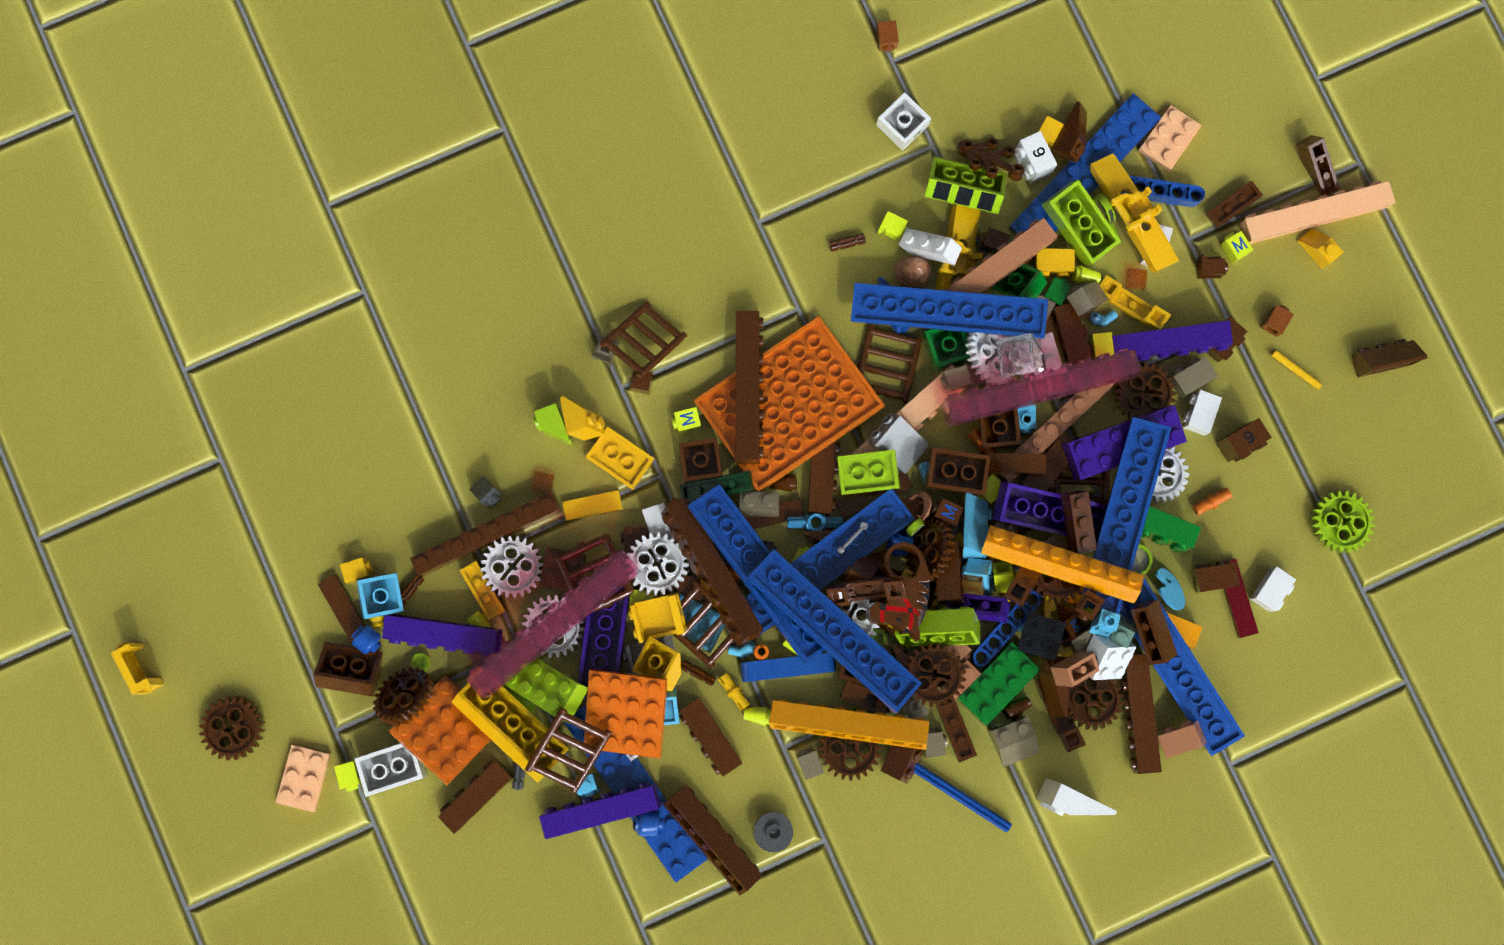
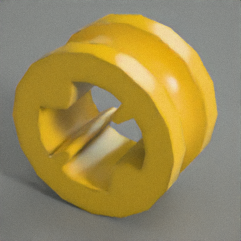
(377, 621)

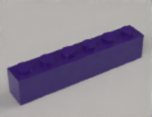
(1176, 340)
(442, 634)
(600, 811)

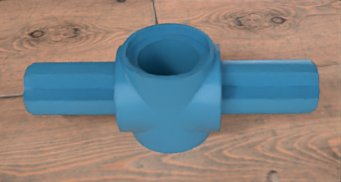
(805, 522)

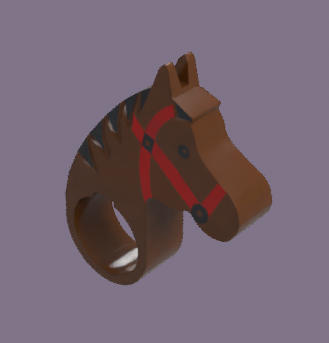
(908, 613)

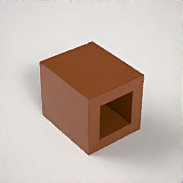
(887, 35)
(1277, 320)

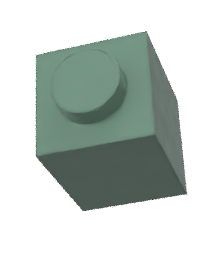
(1125, 632)

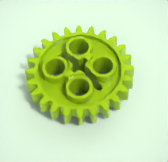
(1330, 533)

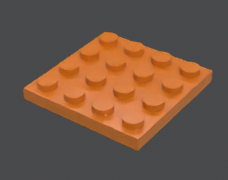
(628, 707)
(441, 734)

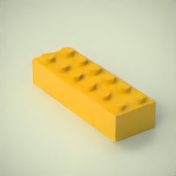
(508, 726)

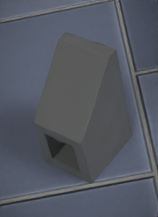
(486, 492)

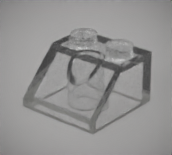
(1020, 355)

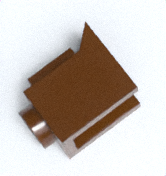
(1211, 267)
(1093, 598)

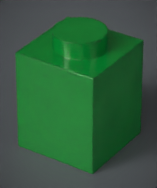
(1057, 290)

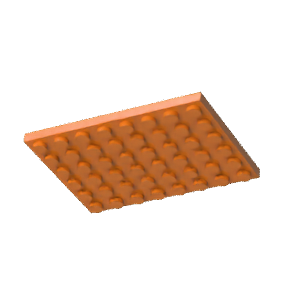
(808, 402)

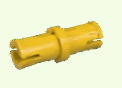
(734, 691)

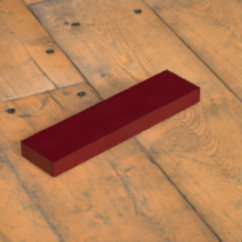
(1241, 608)

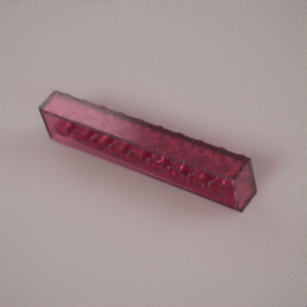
(1041, 387)
(553, 625)

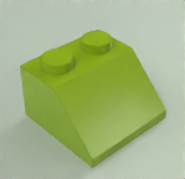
(551, 423)

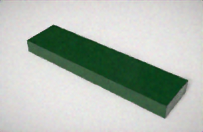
(730, 483)

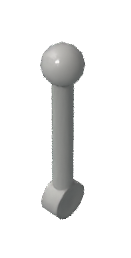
(863, 526)

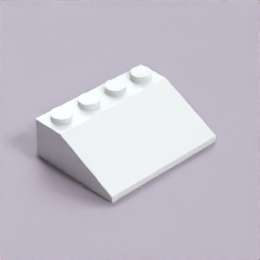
(1066, 800)

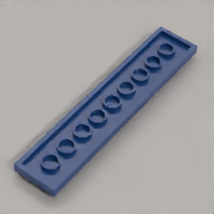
(1116, 136)
(949, 310)
(1130, 500)
(744, 553)
(823, 562)
(834, 631)
(1191, 685)
(672, 843)

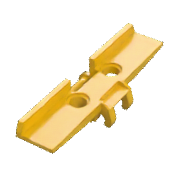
(1134, 210)
(961, 226)

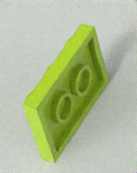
(868, 472)

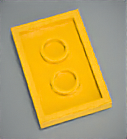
(620, 458)

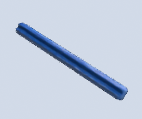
(963, 798)

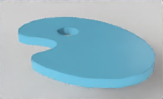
(1172, 591)

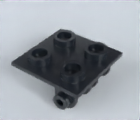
(1041, 636)

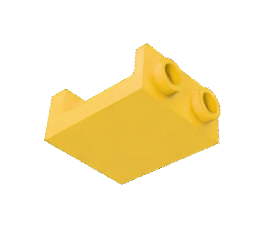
(657, 617)
(132, 670)

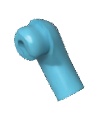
(1101, 320)
(743, 651)

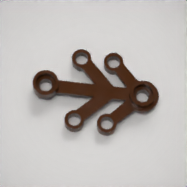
(968, 149)

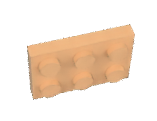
(1169, 138)
(303, 778)

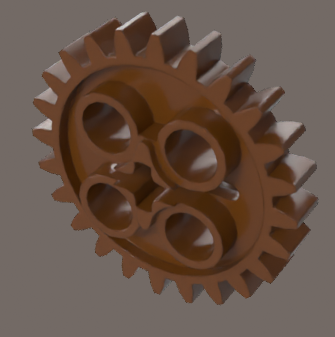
(1144, 379)
(935, 546)
(1054, 587)
(937, 657)
(403, 696)
(1081, 712)
(248, 720)
(837, 761)

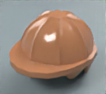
(913, 271)
(919, 506)

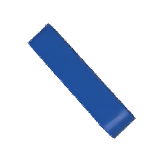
(1166, 189)
(997, 633)
(786, 667)

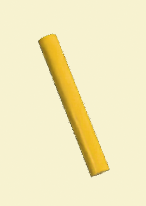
(1296, 369)

